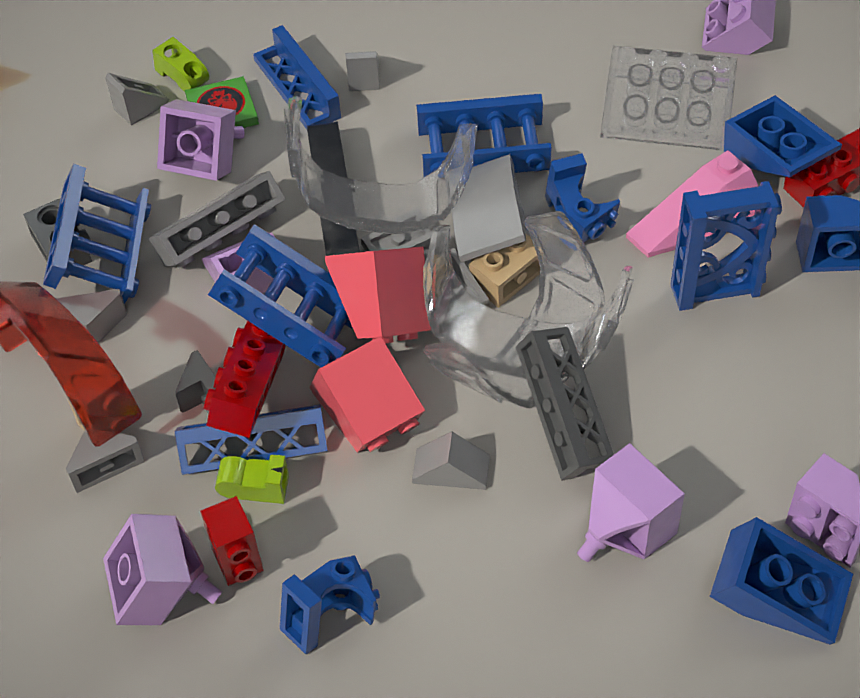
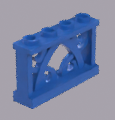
(717, 211)

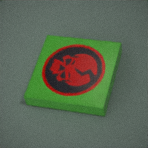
(227, 94)

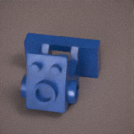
(565, 195)
(309, 598)

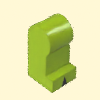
(181, 65)
(253, 479)

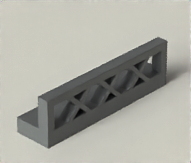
(555, 401)

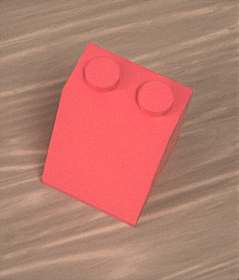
(382, 292)
(367, 396)

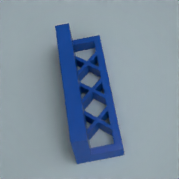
(306, 80)
(266, 422)

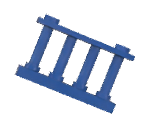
(488, 114)
(66, 239)
(298, 274)

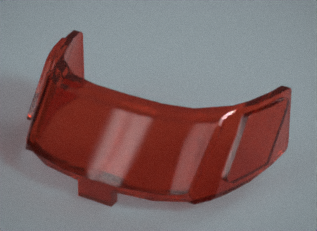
(71, 354)

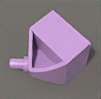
(197, 139)
(631, 506)
(153, 569)

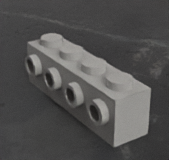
(216, 219)

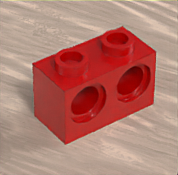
(232, 541)

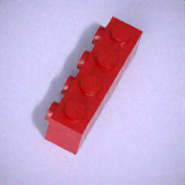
(831, 175)
(243, 381)

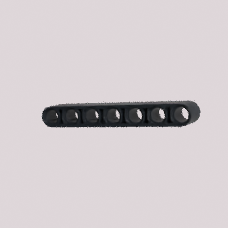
(328, 155)

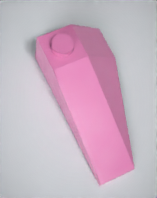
(659, 228)

